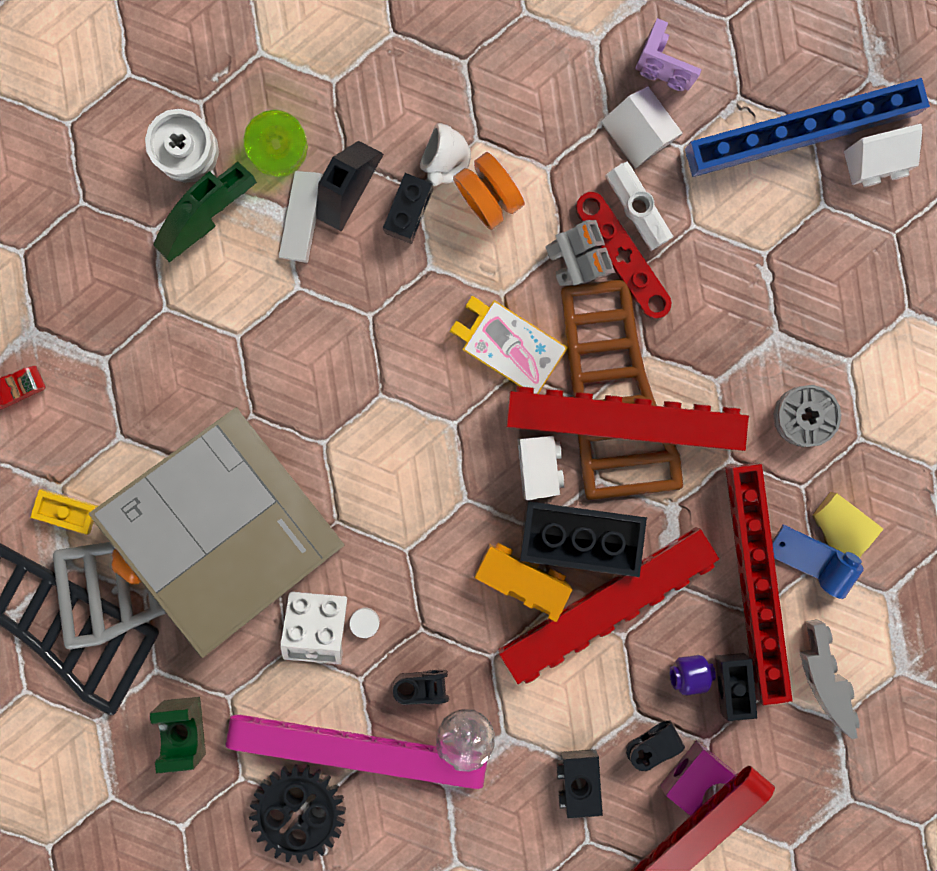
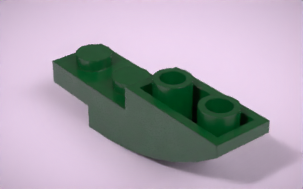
(193, 212)

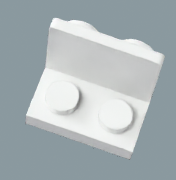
(314, 628)

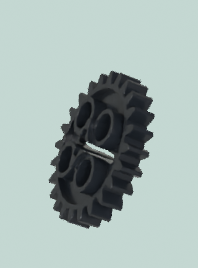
(317, 829)

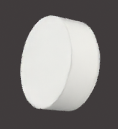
(364, 622)

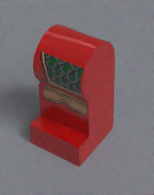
(20, 386)

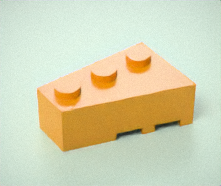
(524, 580)

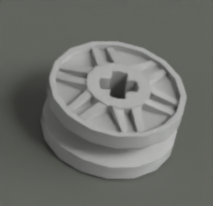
(819, 428)

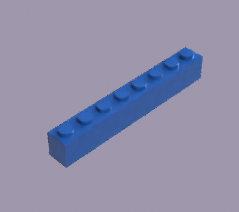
(806, 127)

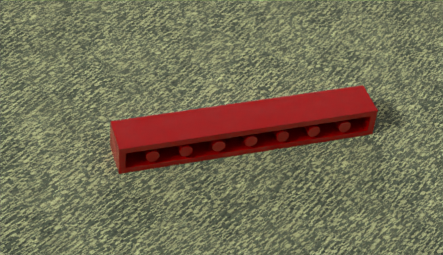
(627, 420)
(608, 605)

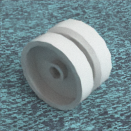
(173, 130)

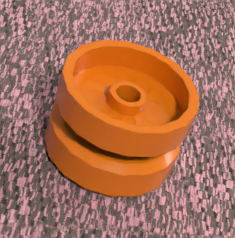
(488, 190)

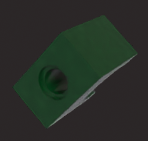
(177, 751)

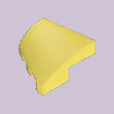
(845, 525)

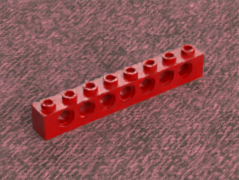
(758, 583)

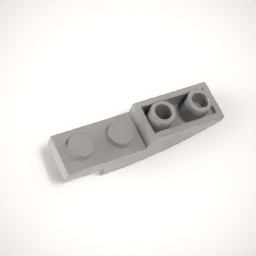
(830, 690)

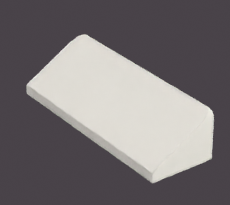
(300, 217)

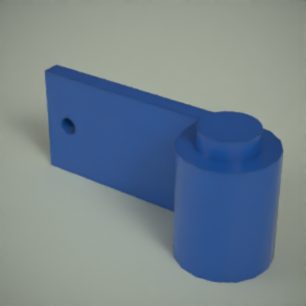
(833, 568)

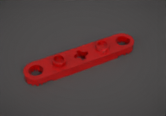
(637, 272)

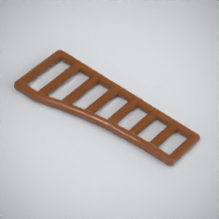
(635, 371)

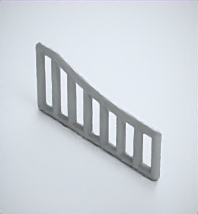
(99, 634)

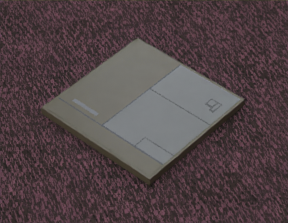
(217, 531)

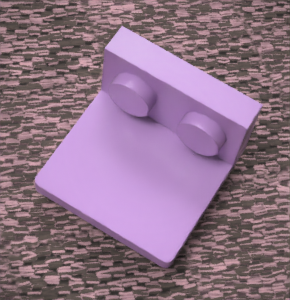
(656, 65)

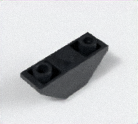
(345, 183)

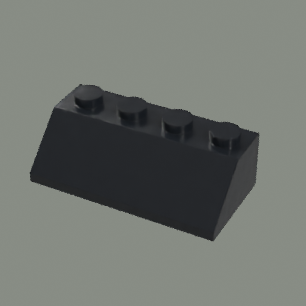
(583, 539)

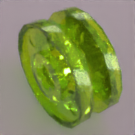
(290, 134)

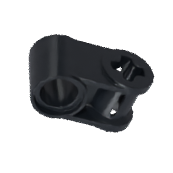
(423, 687)
(658, 744)

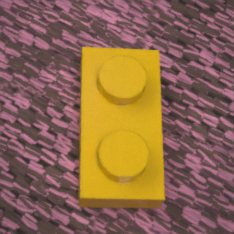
(63, 511)

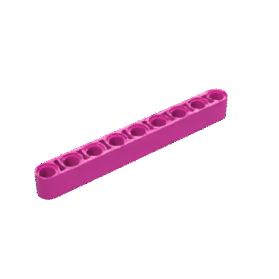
(346, 751)

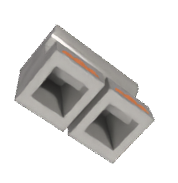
(572, 245)

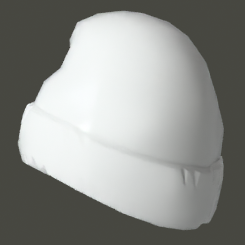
(445, 155)

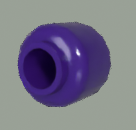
(692, 675)

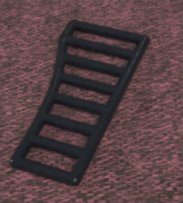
(43, 648)

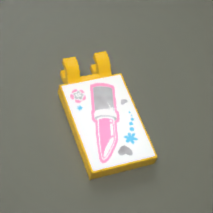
(510, 345)

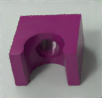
(693, 776)

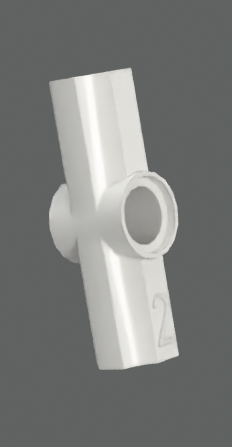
(628, 189)

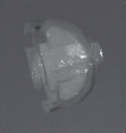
(465, 739)

